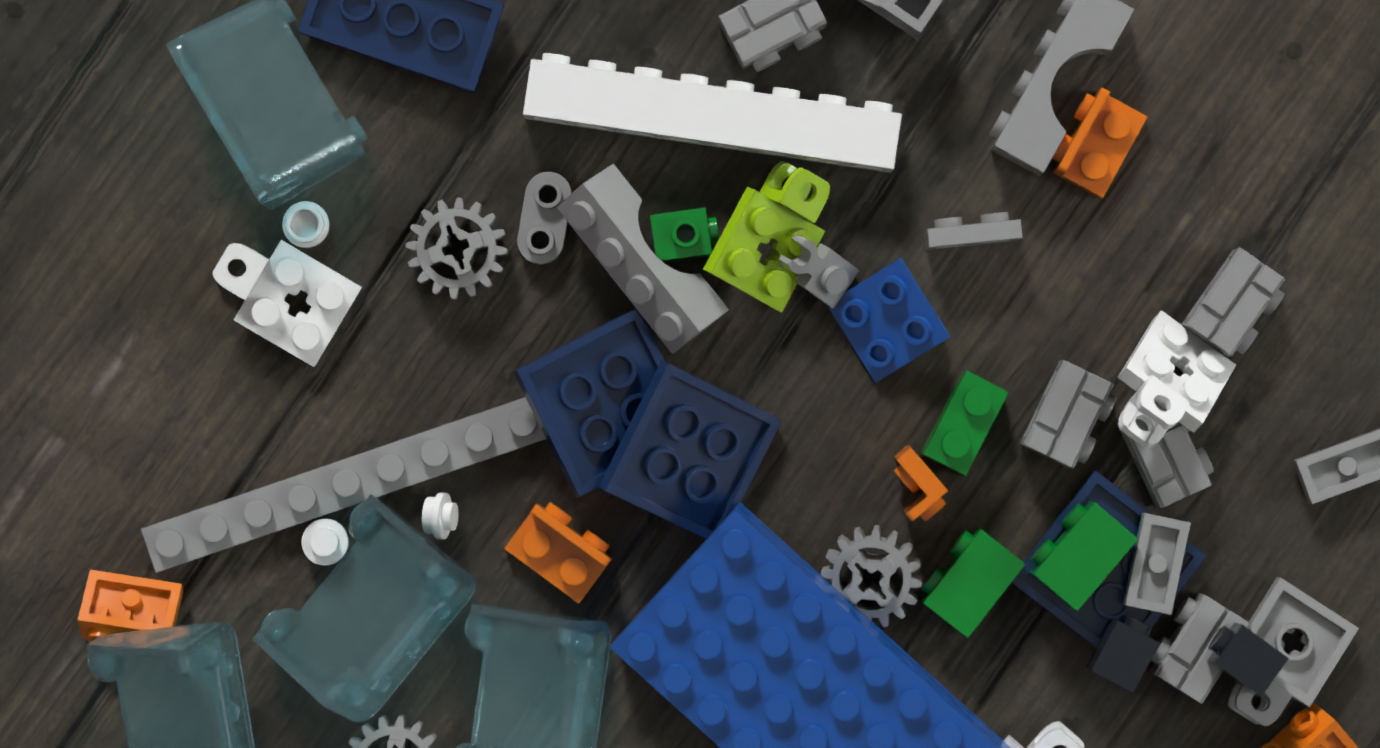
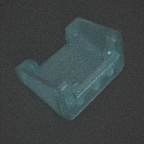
(267, 100)
(369, 615)
(537, 678)
(177, 685)

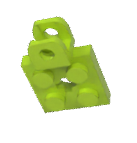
(767, 216)

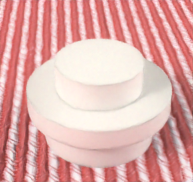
(305, 224)
(439, 515)
(325, 542)

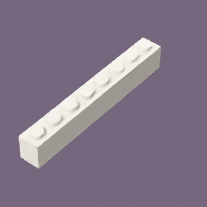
(712, 115)

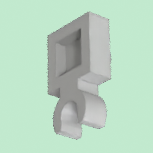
(820, 271)

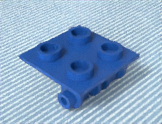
(889, 320)

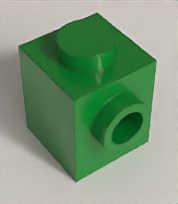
(683, 235)

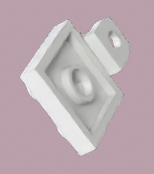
(267, 285)
(1161, 394)

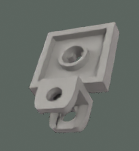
(1305, 672)

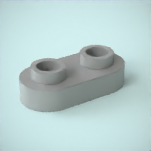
(544, 218)

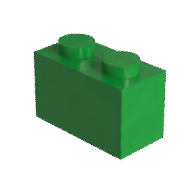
(964, 423)
(1081, 554)
(971, 581)

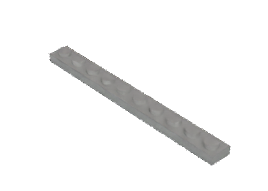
(342, 484)

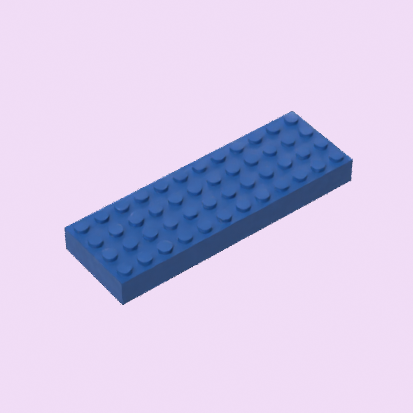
(781, 659)

